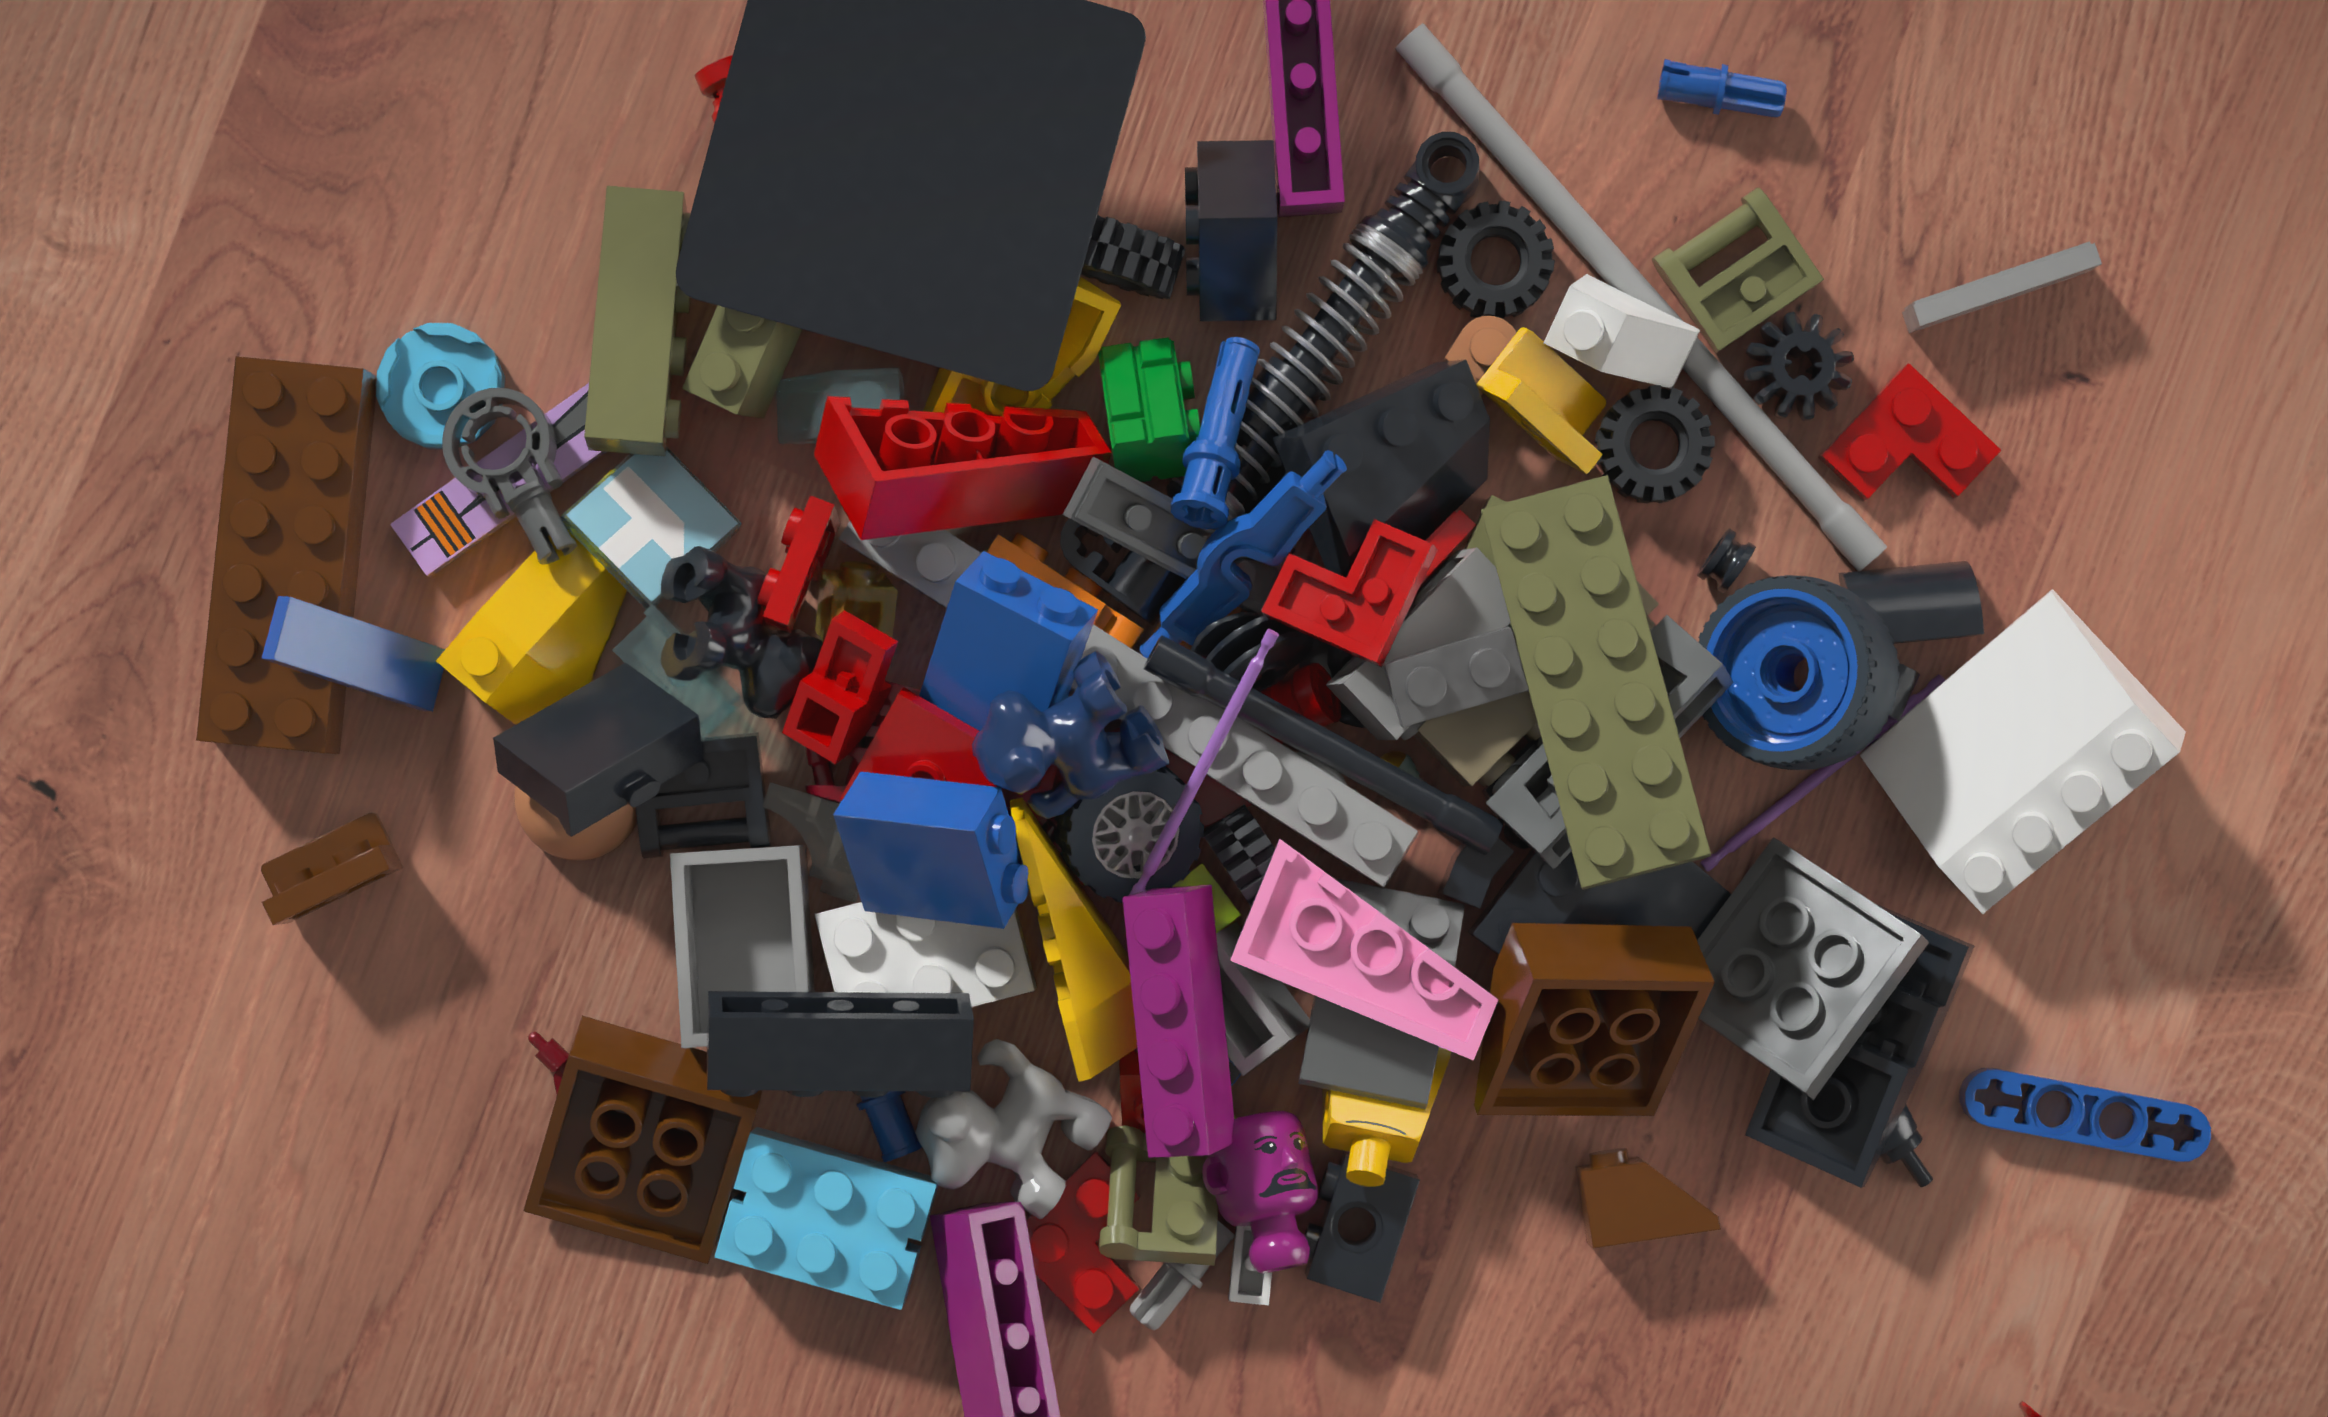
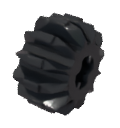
(1801, 388)

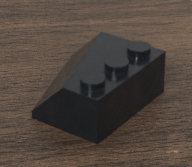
(1407, 453)

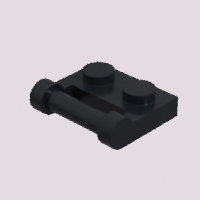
(727, 773)

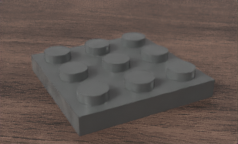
(1801, 966)

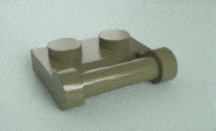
(1751, 286)
(1182, 1206)

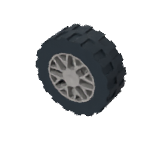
(1113, 835)

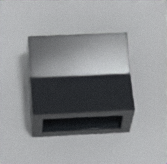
(1471, 872)

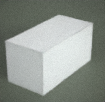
(1245, 1282)

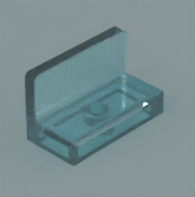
(710, 696)

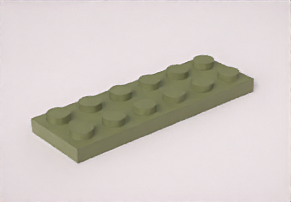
(1595, 683)

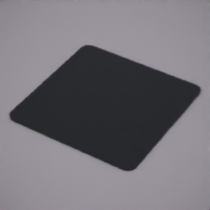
(914, 173)

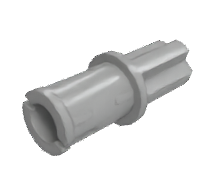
(1171, 1285)

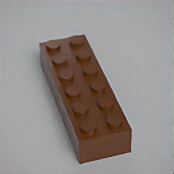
(289, 531)

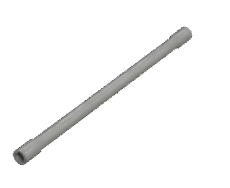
(1444, 75)

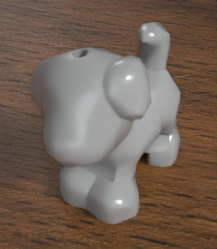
(966, 1133)

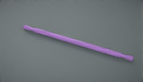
(1205, 761)
(1804, 788)

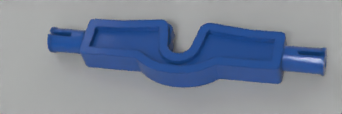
(1262, 534)

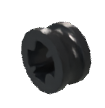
(1726, 561)

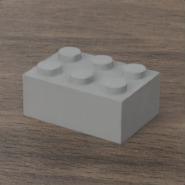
(739, 927)

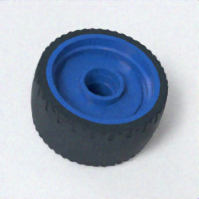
(1849, 684)

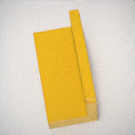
(1545, 398)

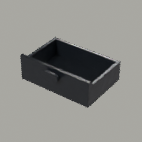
(600, 748)

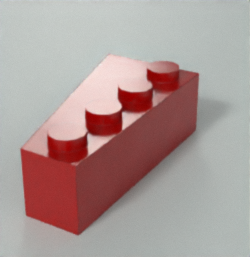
(952, 468)

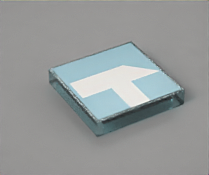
(645, 517)

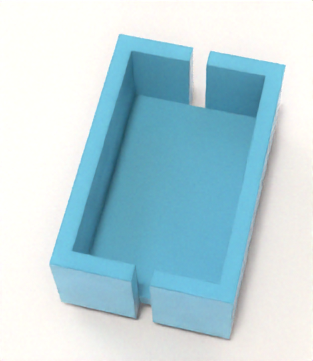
(827, 1218)

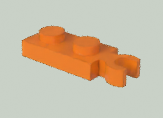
(1030, 559)

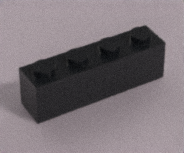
(839, 1042)

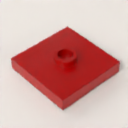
(922, 743)

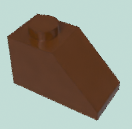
(1634, 1202)

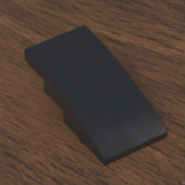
(1867, 1092)

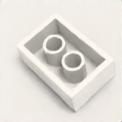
(923, 955)

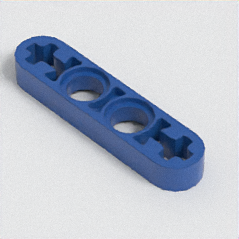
(2085, 1109)

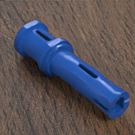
(1212, 457)

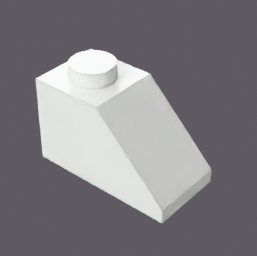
(1620, 334)

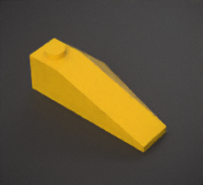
(1084, 952)

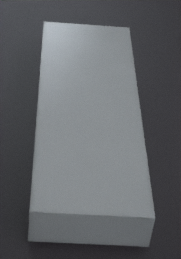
(2001, 286)

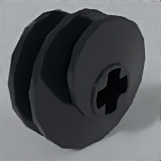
(1237, 639)

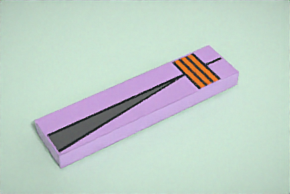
(458, 519)

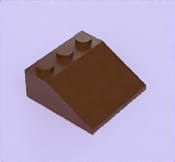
(1589, 1018)
(640, 1143)

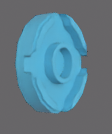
(430, 375)

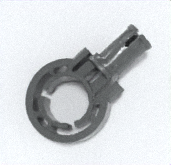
(530, 501)

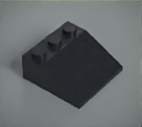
(1554, 896)

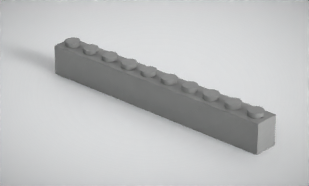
(1248, 758)

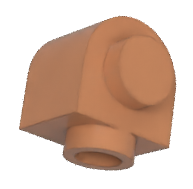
(1481, 344)

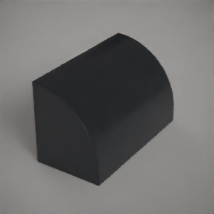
(1922, 600)

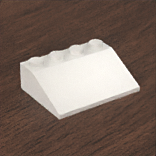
(2021, 751)

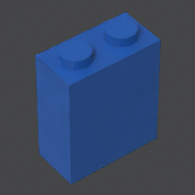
(1003, 637)
(932, 849)

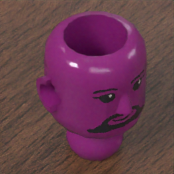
(1264, 1185)

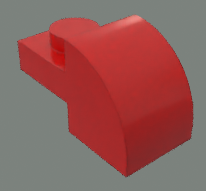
(844, 690)

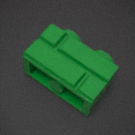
(1146, 408)

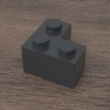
(1235, 225)

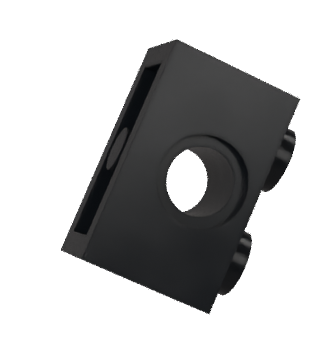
(1364, 1264)

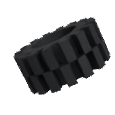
(1506, 223)
(1132, 258)
(1692, 435)
(1242, 850)

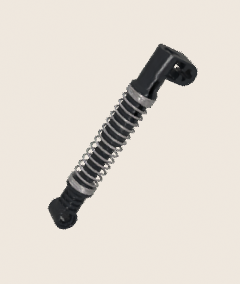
(1387, 251)

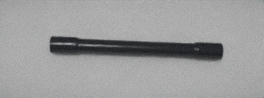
(1444, 811)

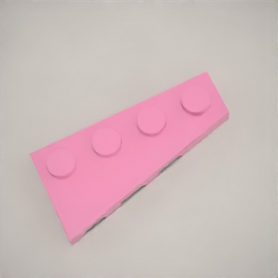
(1347, 952)

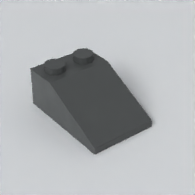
(1362, 1054)

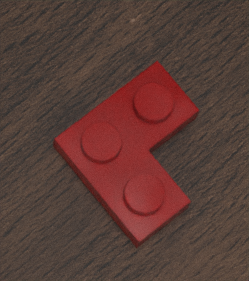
(1915, 422)
(808, 543)
(1357, 610)
(1067, 1248)

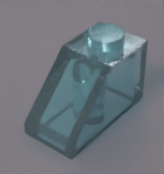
(804, 397)

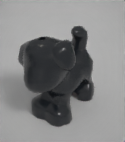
(734, 633)

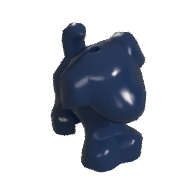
(1024, 742)

